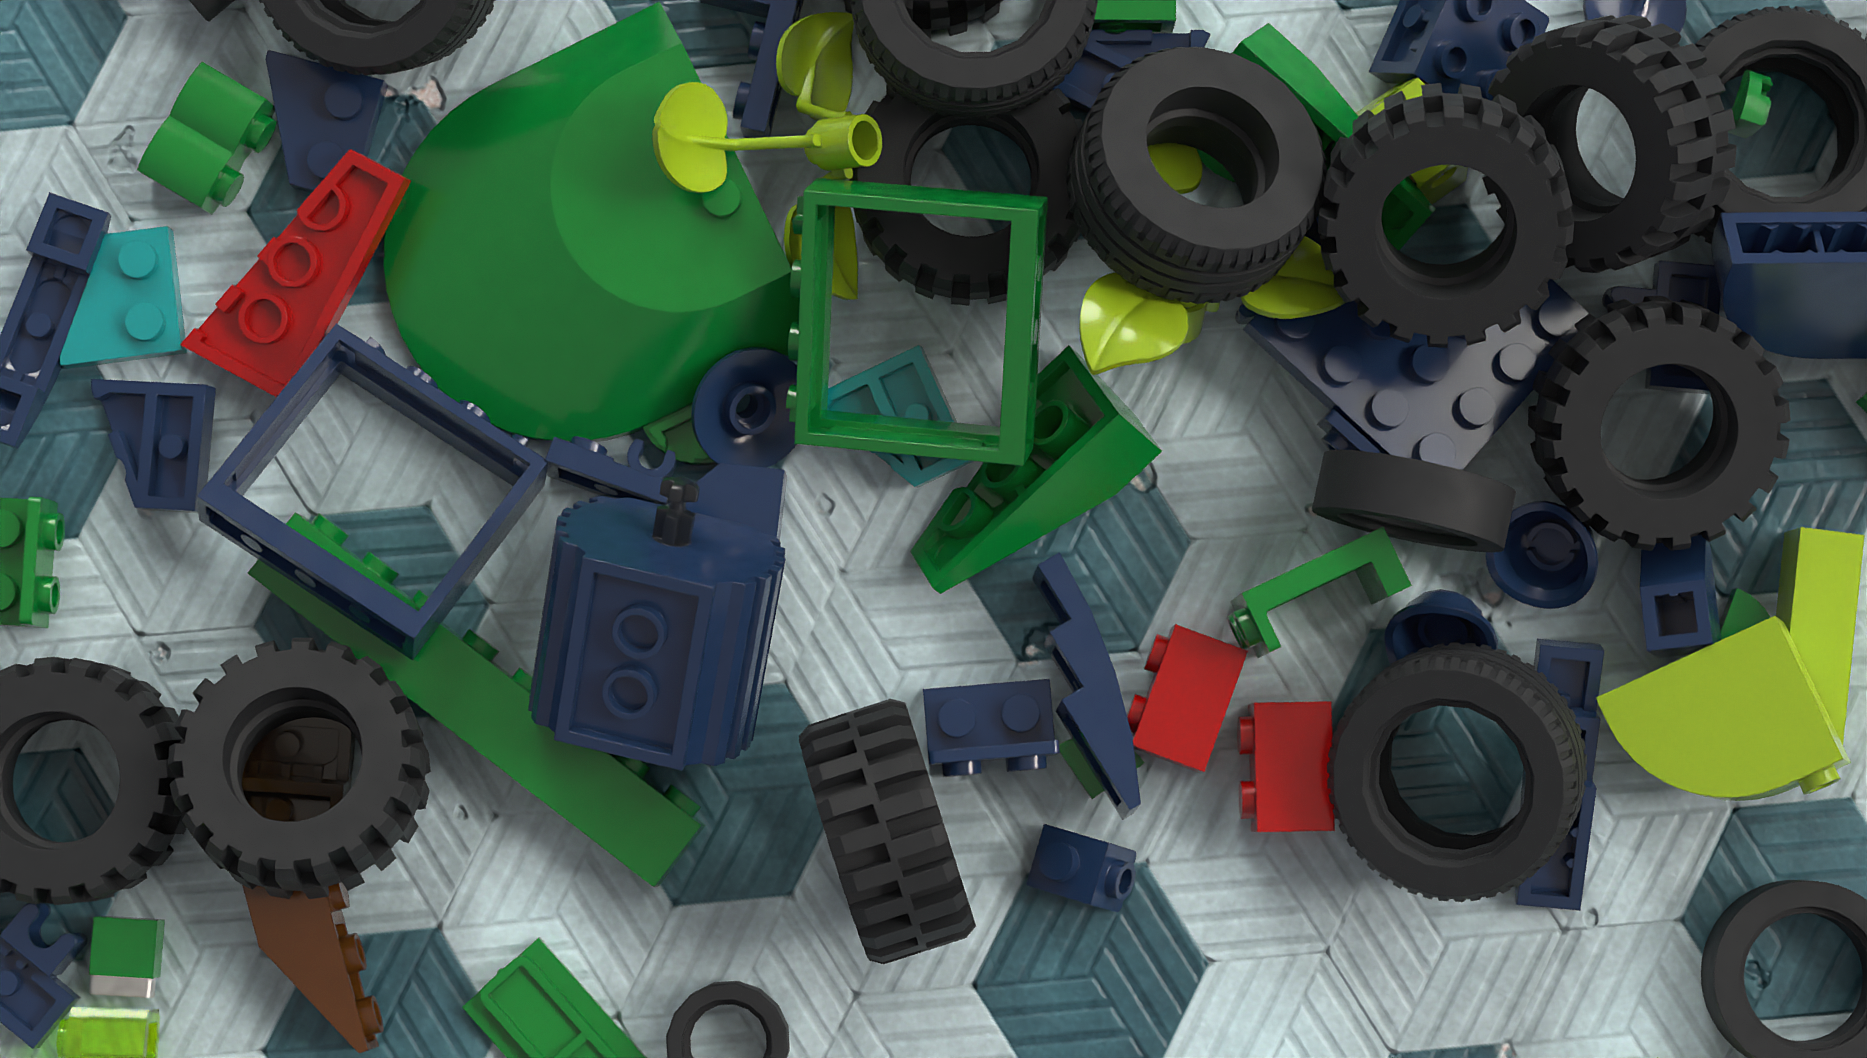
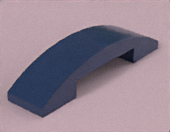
(44, 308)

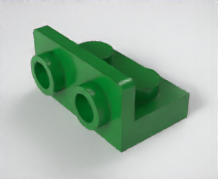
(27, 546)

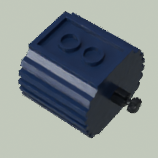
(655, 629)

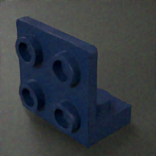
(1455, 41)
(989, 725)

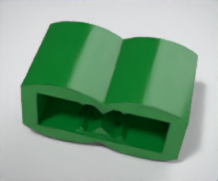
(208, 139)

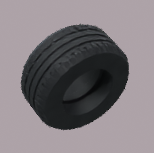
(1234, 116)

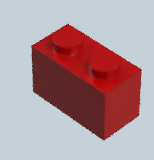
(1185, 697)
(1287, 766)

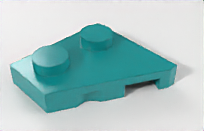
(129, 302)
(905, 389)

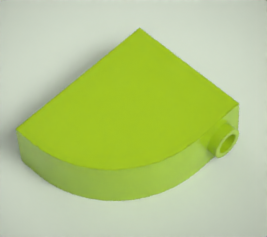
(1730, 720)

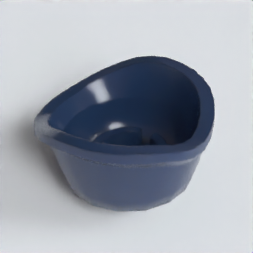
(1546, 556)
(1437, 619)

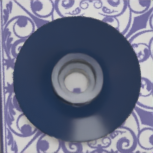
(761, 431)

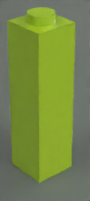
(1820, 608)

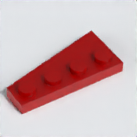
(302, 277)

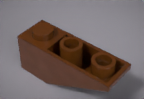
(319, 957)

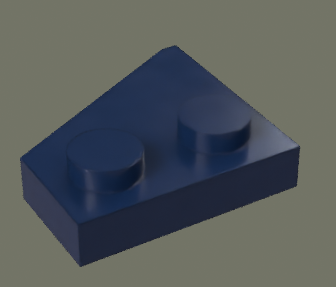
(321, 115)

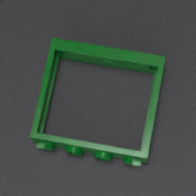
(810, 336)

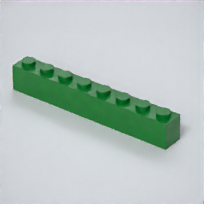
(489, 711)

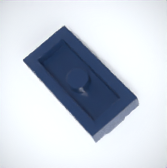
(587, 467)

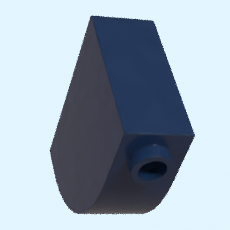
(1795, 280)

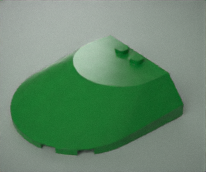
(560, 263)

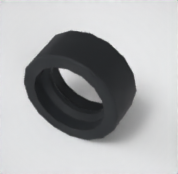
(728, 993)

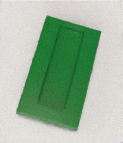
(545, 1012)

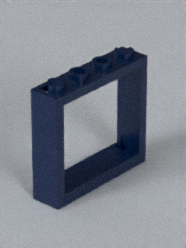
(315, 569)

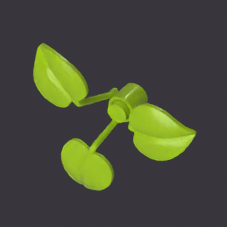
(817, 69)
(1134, 326)

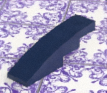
(1577, 674)
(1095, 709)

